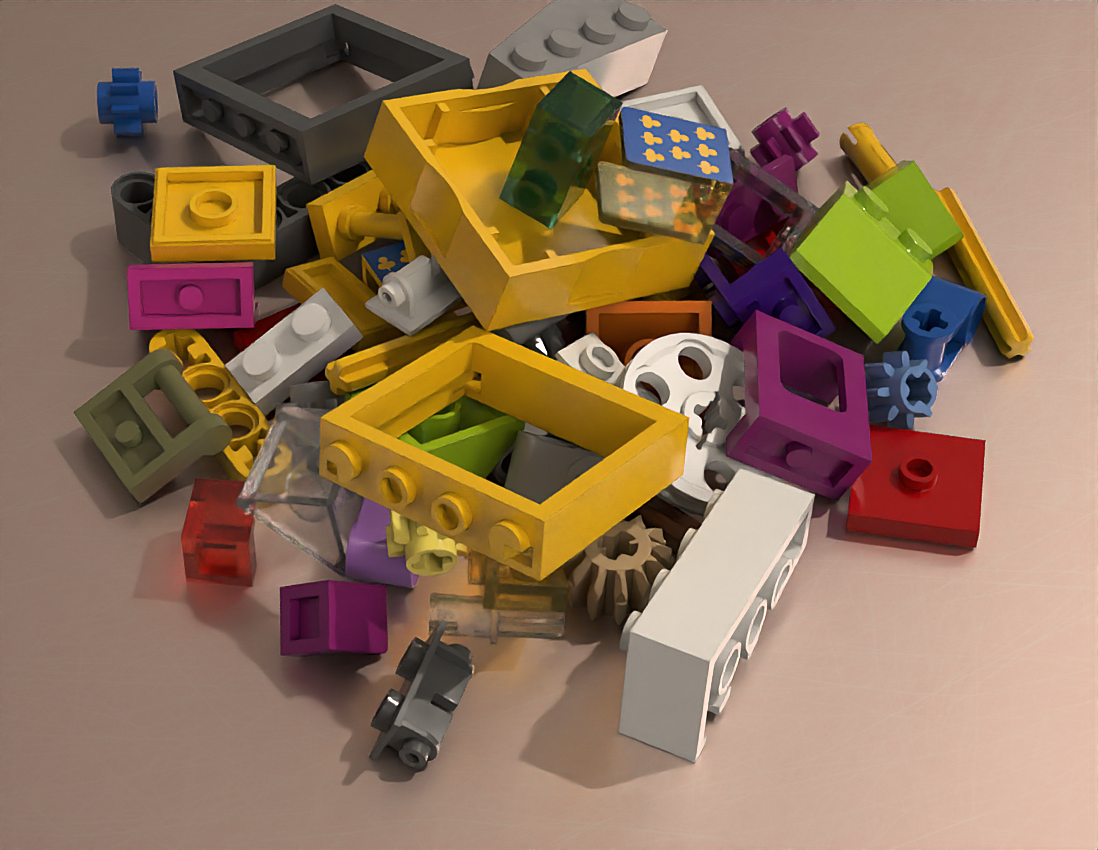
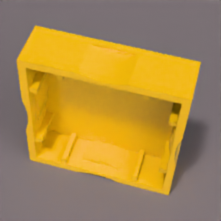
(446, 168)

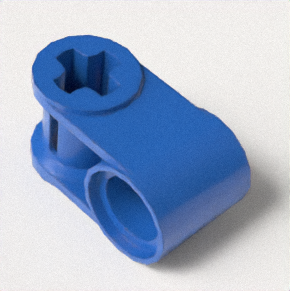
(941, 324)

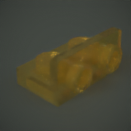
(513, 591)

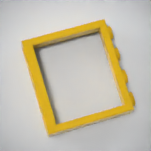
(637, 437)

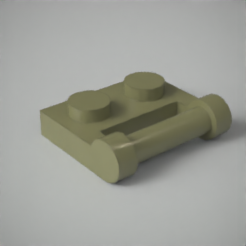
(134, 436)

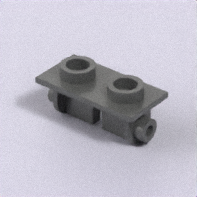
(407, 717)

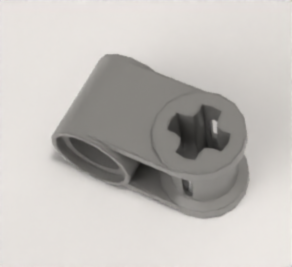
(545, 466)

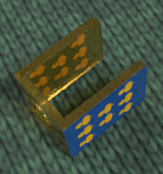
(665, 177)

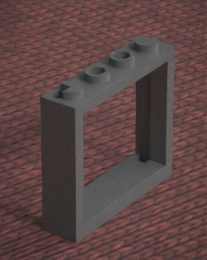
(225, 88)

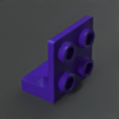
(768, 287)

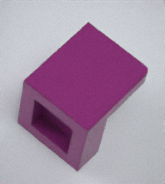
(333, 618)

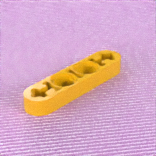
(232, 404)

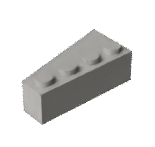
(604, 36)

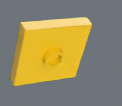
(214, 213)

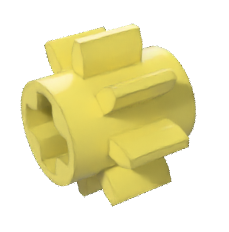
(424, 549)

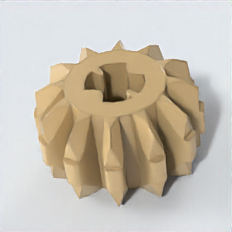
(617, 570)

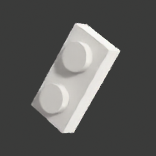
(294, 350)

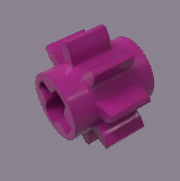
(785, 136)

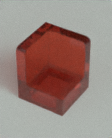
(218, 535)

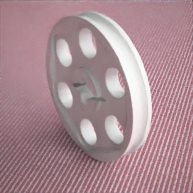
(721, 370)

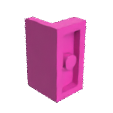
(191, 296)

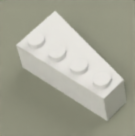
(709, 611)

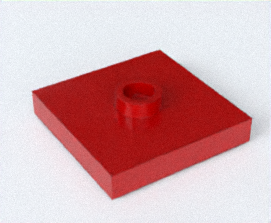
(920, 487)

